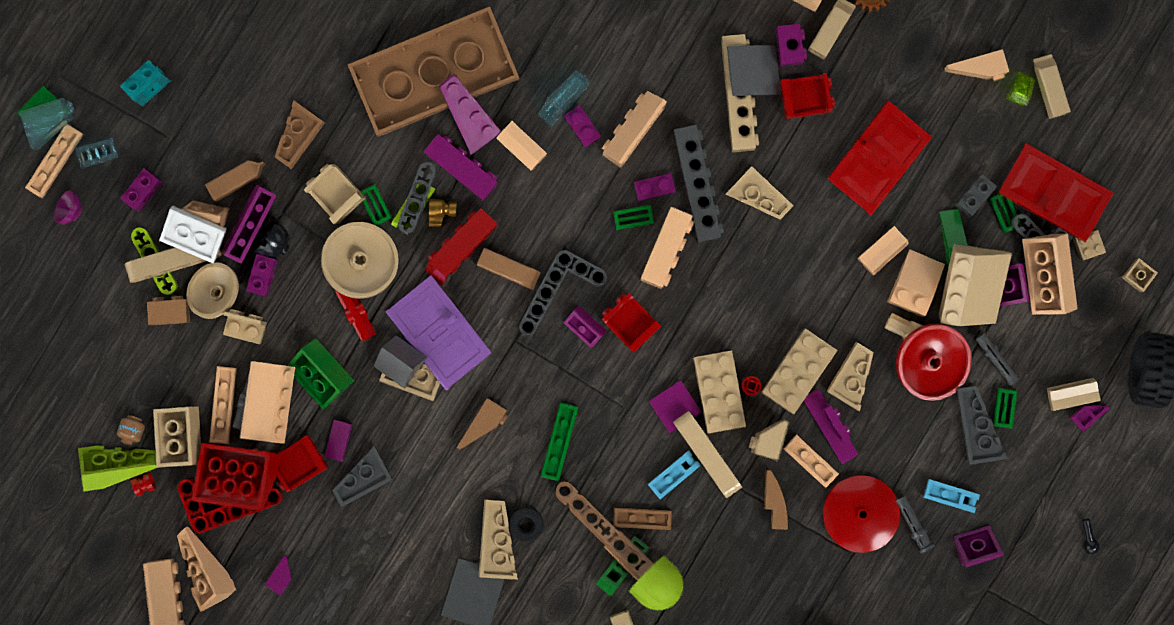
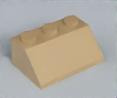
(177, 436)
(769, 440)

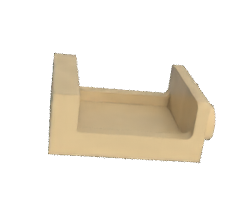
(334, 192)

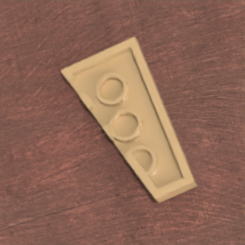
(496, 548)

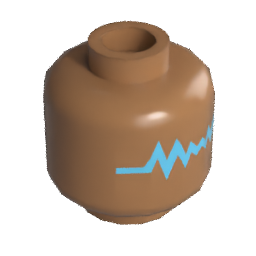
(130, 430)

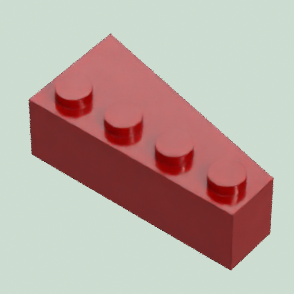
(460, 246)

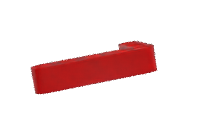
(209, 517)

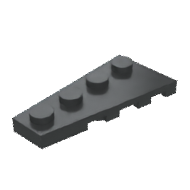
(978, 430)

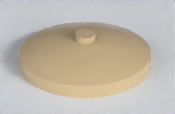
(359, 260)

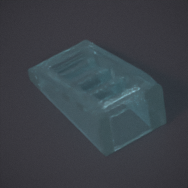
(79, 150)

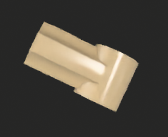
(900, 326)

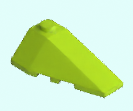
(108, 466)

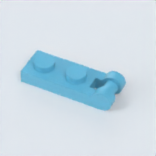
(673, 475)
(950, 495)

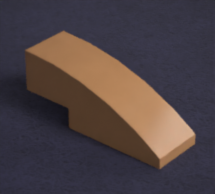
(775, 501)

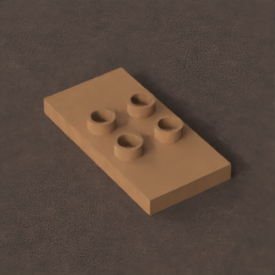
(404, 79)

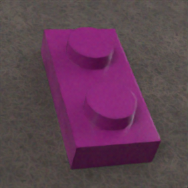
(582, 126)
(654, 187)

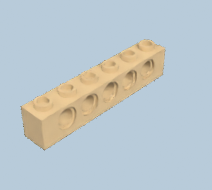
(738, 142)

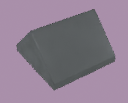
(399, 361)

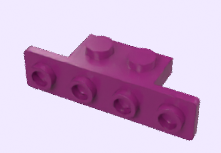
(831, 426)

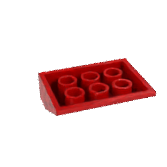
(234, 476)

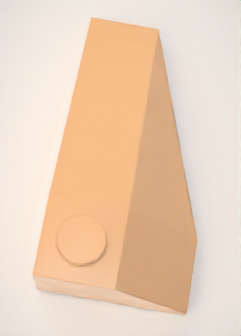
(208, 576)

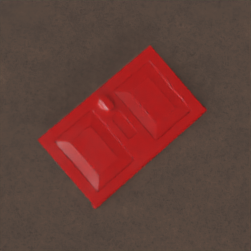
(879, 157)
(1055, 192)

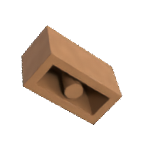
(169, 311)

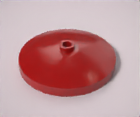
(948, 365)
(843, 508)

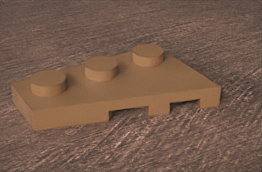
(299, 132)

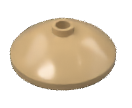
(206, 286)

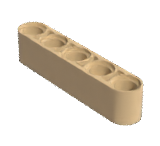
(161, 264)
(707, 454)

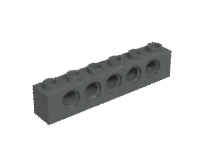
(694, 135)

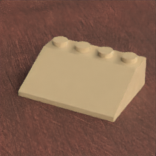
(973, 286)

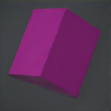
(1015, 286)
(977, 546)

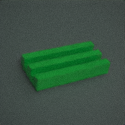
(630, 210)
(1005, 213)
(382, 219)
(1004, 408)

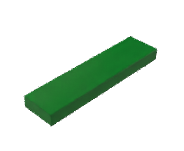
(559, 441)

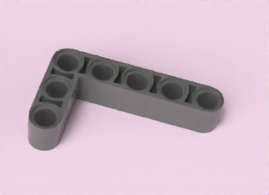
(554, 286)

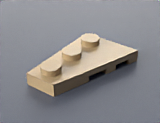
(760, 194)
(851, 378)
(422, 384)

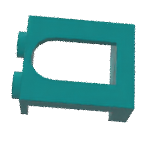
(141, 83)

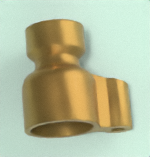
(438, 209)

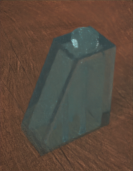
(563, 98)
(46, 121)

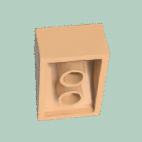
(916, 283)

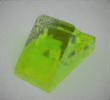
(1021, 89)

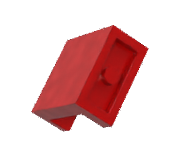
(807, 96)
(630, 322)
(299, 464)

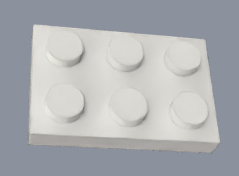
(192, 234)

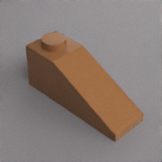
(486, 420)

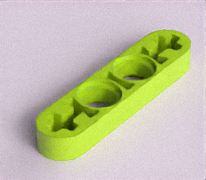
(147, 237)

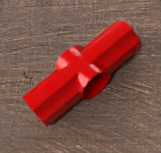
(357, 316)

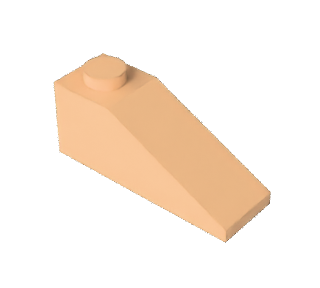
(985, 66)

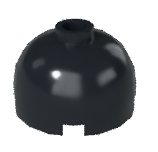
(273, 241)

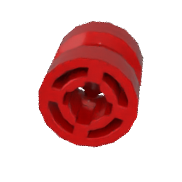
(748, 387)
(142, 484)

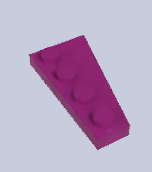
(470, 117)

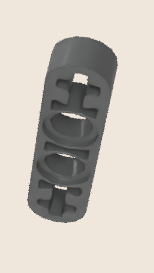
(414, 197)

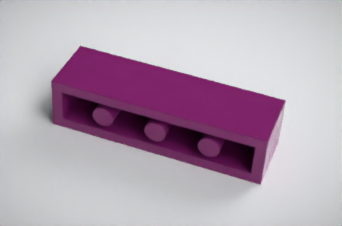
(460, 167)
(248, 224)

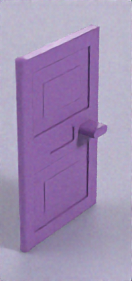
(439, 332)

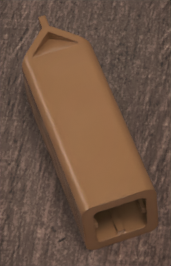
(234, 179)
(508, 268)

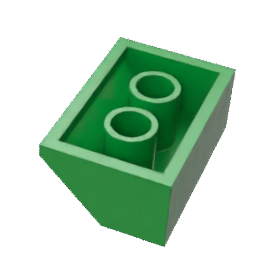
(320, 373)

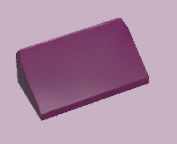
(585, 326)
(338, 440)

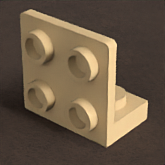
(244, 328)

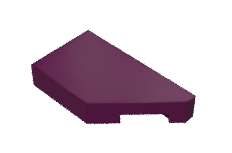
(1087, 415)
(280, 577)

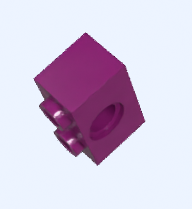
(787, 56)
(141, 190)
(262, 275)

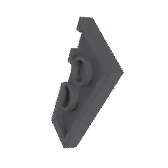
(363, 478)

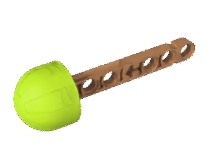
(657, 584)

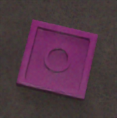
(673, 404)

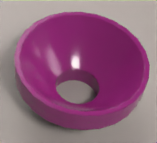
(67, 208)

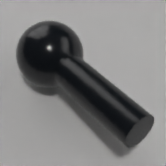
(1091, 546)

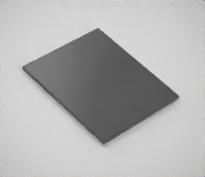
(753, 70)
(470, 596)

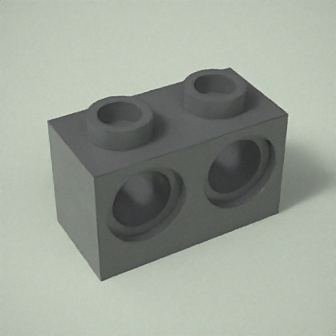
(975, 195)

